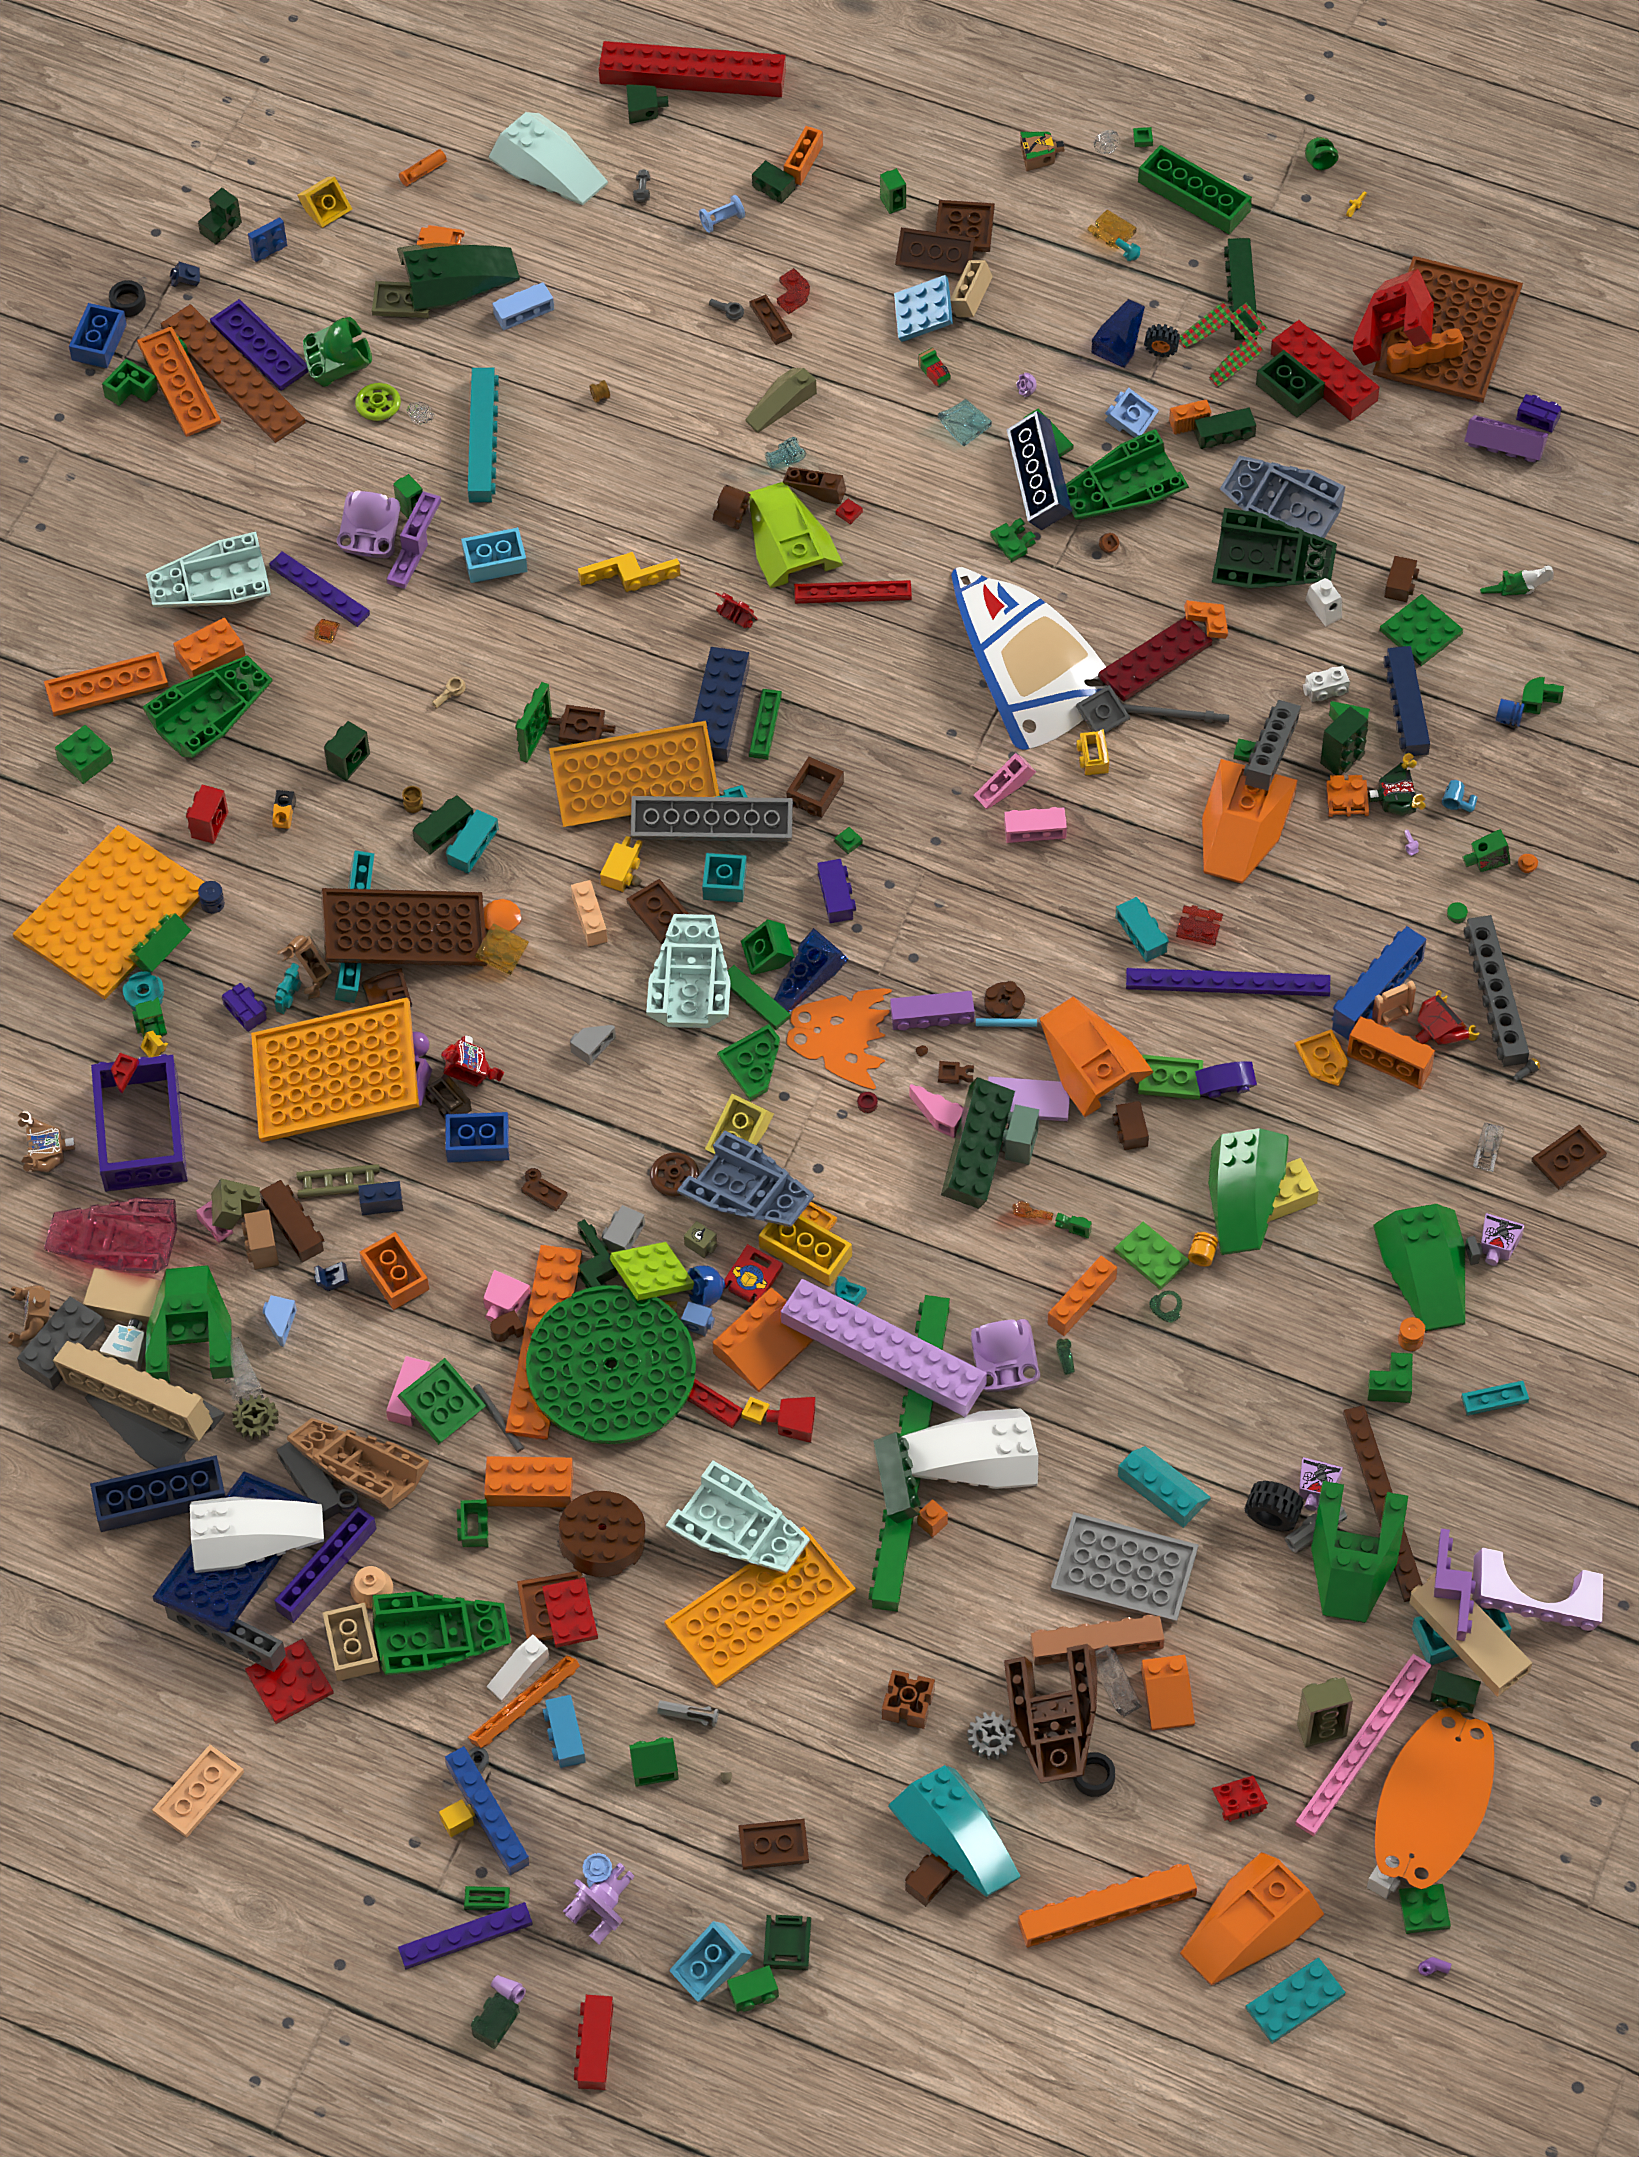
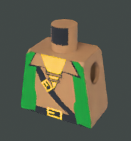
(1039, 149)

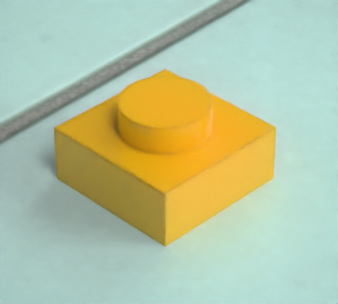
(755, 1410)

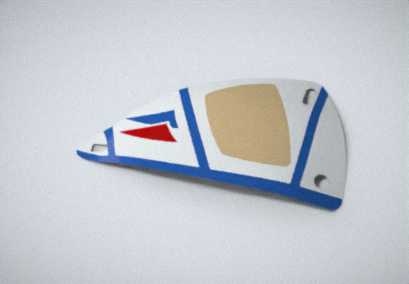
(1027, 657)

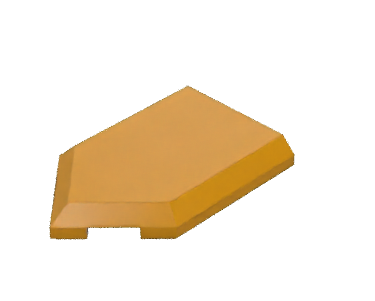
(1323, 1057)

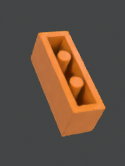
(804, 154)

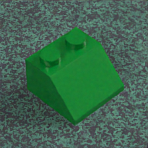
(767, 947)

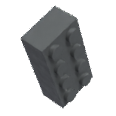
(70, 1323)

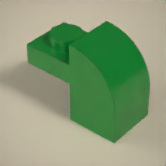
(1536, 692)

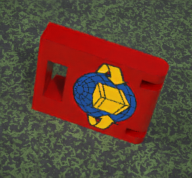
(751, 1278)

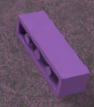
(932, 1010)

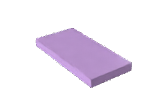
(1038, 1094)

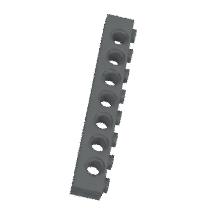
(1484, 928)

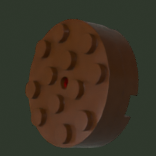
(602, 1533)

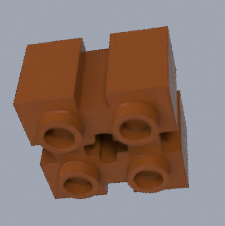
(902, 1688)

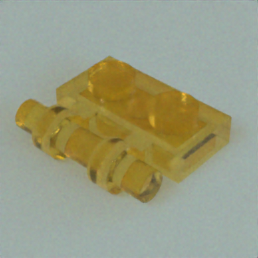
(1114, 226)

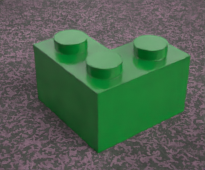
(129, 380)
(1392, 1384)

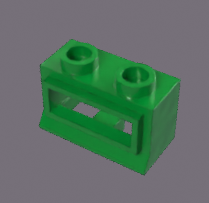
(149, 1018)
(473, 1507)

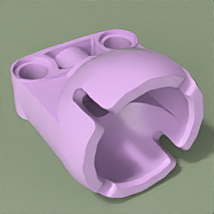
(369, 523)
(1005, 1353)

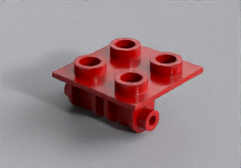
(739, 611)
(1240, 1797)

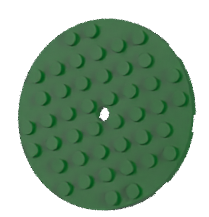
(604, 1404)

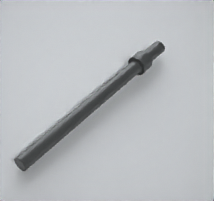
(1208, 716)

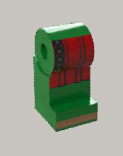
(933, 367)

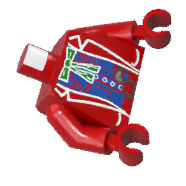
(468, 1063)

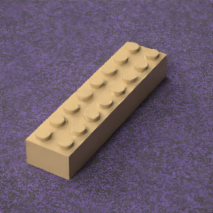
(133, 1390)

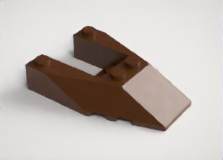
(1057, 1725)

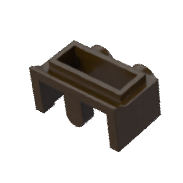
(444, 1108)

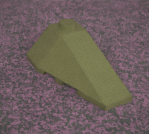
(782, 397)

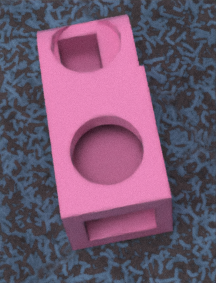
(205, 1218)

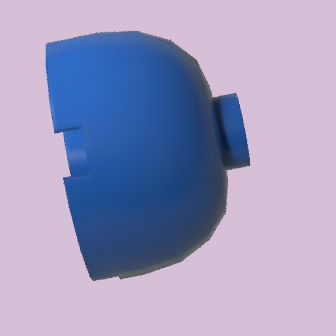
(707, 1285)

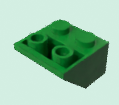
(653, 1761)

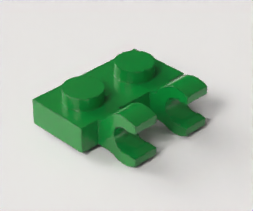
(1008, 541)

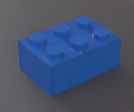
(97, 335)
(477, 1137)

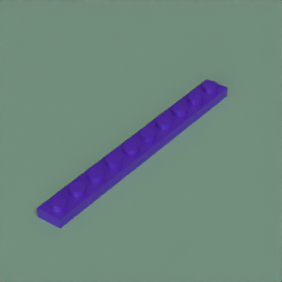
(1228, 982)

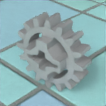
(997, 1742)

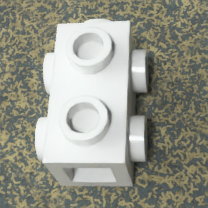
(1326, 684)

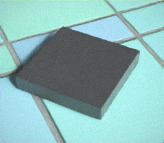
(1103, 710)

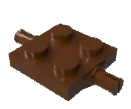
(581, 724)

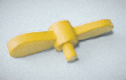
(1356, 204)

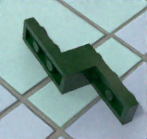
(599, 1268)

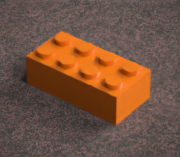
(1390, 1052)
(528, 1481)

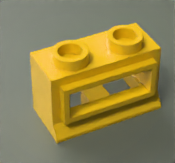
(1095, 766)

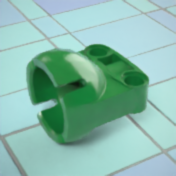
(333, 353)

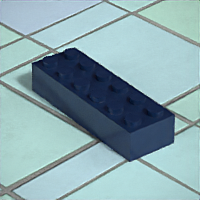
(1039, 470)
(722, 697)
(156, 1493)

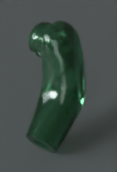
(1065, 1355)

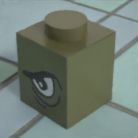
(700, 1239)

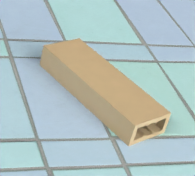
(121, 1295)
(1485, 1650)

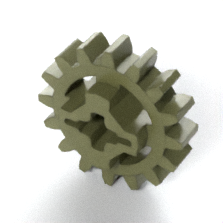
(266, 1416)

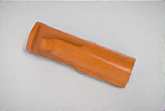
(423, 167)

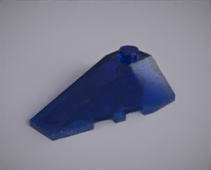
(812, 967)

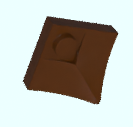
(386, 987)

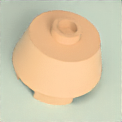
(370, 1582)

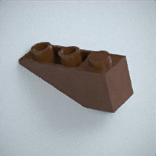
(819, 485)

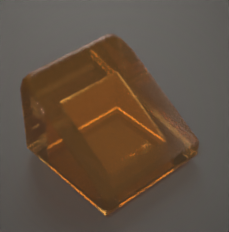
(326, 630)

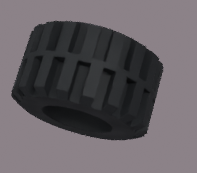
(1274, 1505)

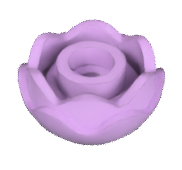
(1026, 384)

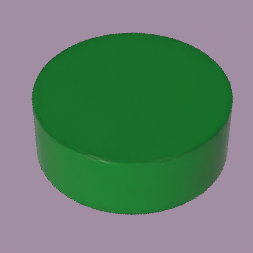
(1457, 912)

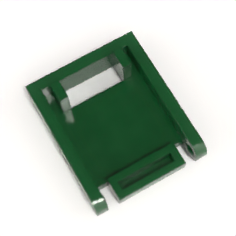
(787, 1939)

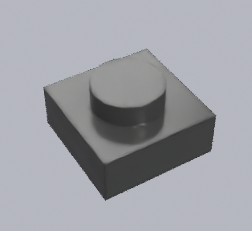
(1473, 1250)

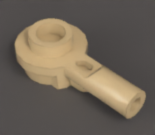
(454, 686)

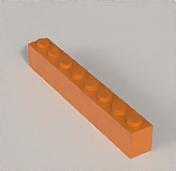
(1107, 1905)

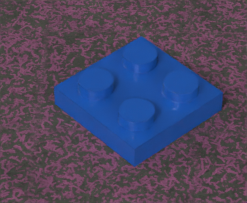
(267, 239)

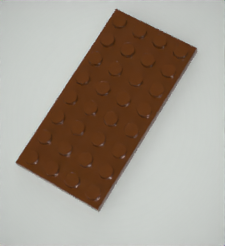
(402, 926)

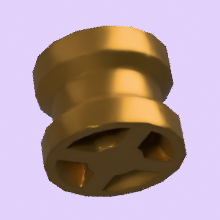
(599, 391)

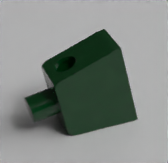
(644, 103)

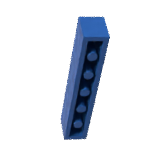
(487, 1810)

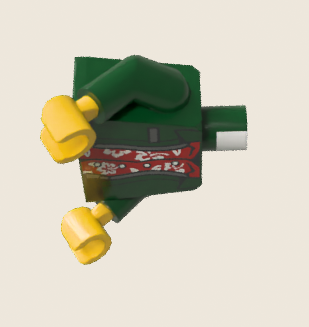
(1397, 790)

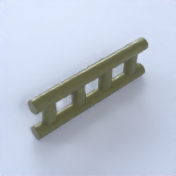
(327, 1174)

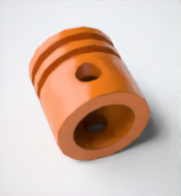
(1411, 1334)

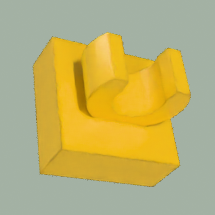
(152, 1044)

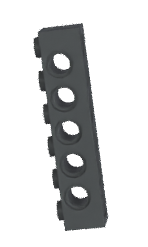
(1271, 745)
(241, 1639)

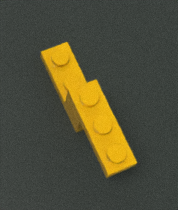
(629, 572)

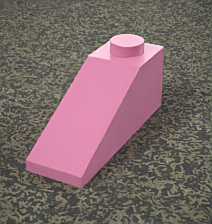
(1005, 781)

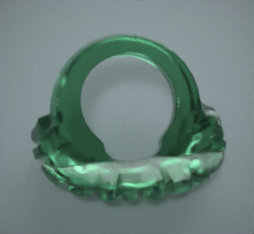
(1170, 1316)

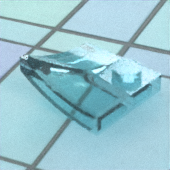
(964, 422)

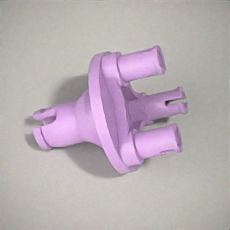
(602, 1899)

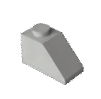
(592, 1042)

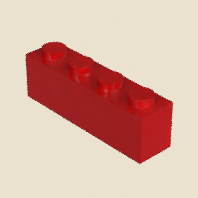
(595, 2042)

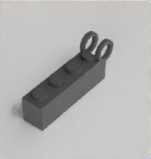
(315, 1483)

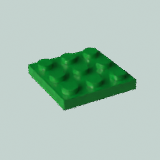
(1422, 628)
(534, 722)
(441, 1401)

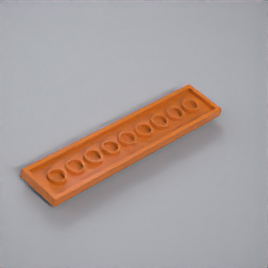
(553, 1283)

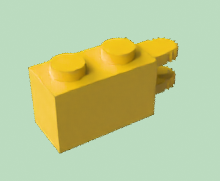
(621, 864)

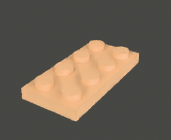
(198, 1791)

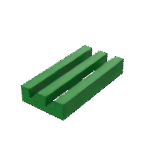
(486, 1906)

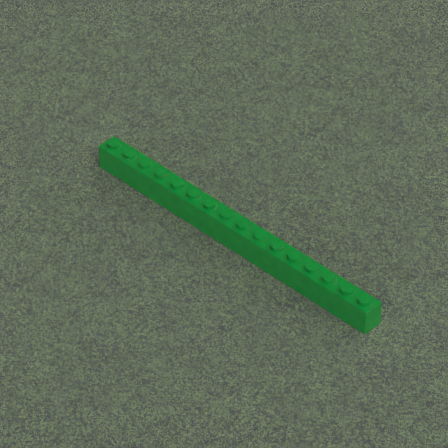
(917, 1416)

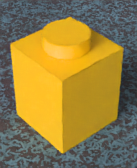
(457, 1817)

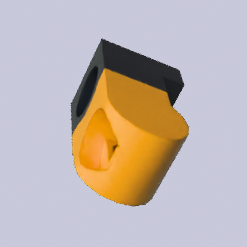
(283, 809)

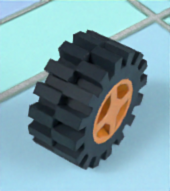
(1162, 340)

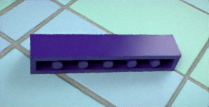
(325, 1564)

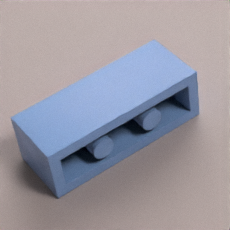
(523, 306)

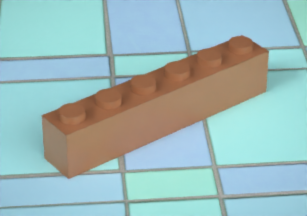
(1122, 1636)

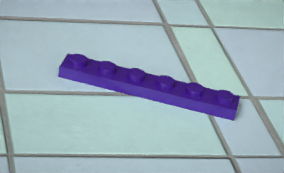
(319, 589)
(465, 1935)

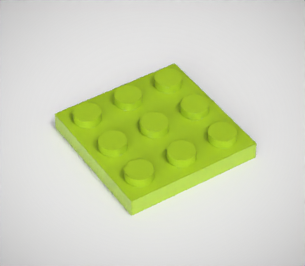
(651, 1271)

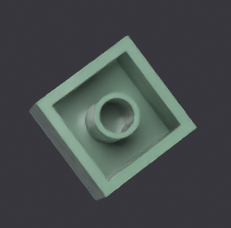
(1021, 1134)

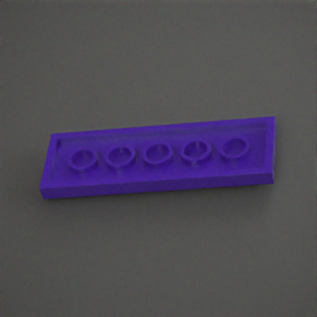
(259, 344)

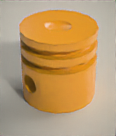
(1203, 1249)

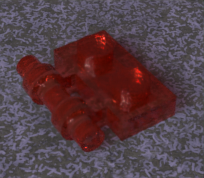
(1199, 930)

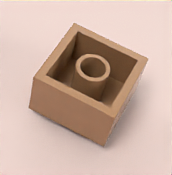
(260, 1239)

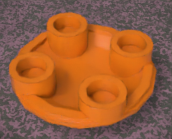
(502, 913)

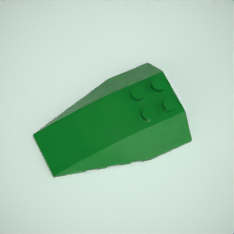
(1244, 1184)
(1427, 1262)
(434, 1631)

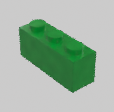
(159, 942)

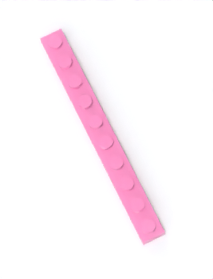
(1363, 1745)

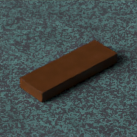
(770, 319)

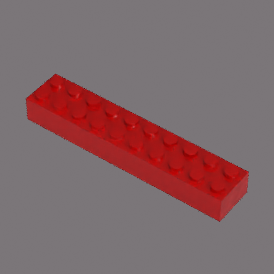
(692, 69)

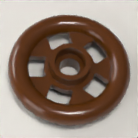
(660, 1165)

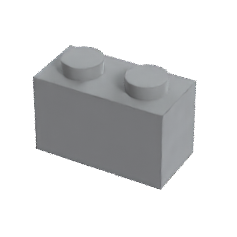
(624, 1229)

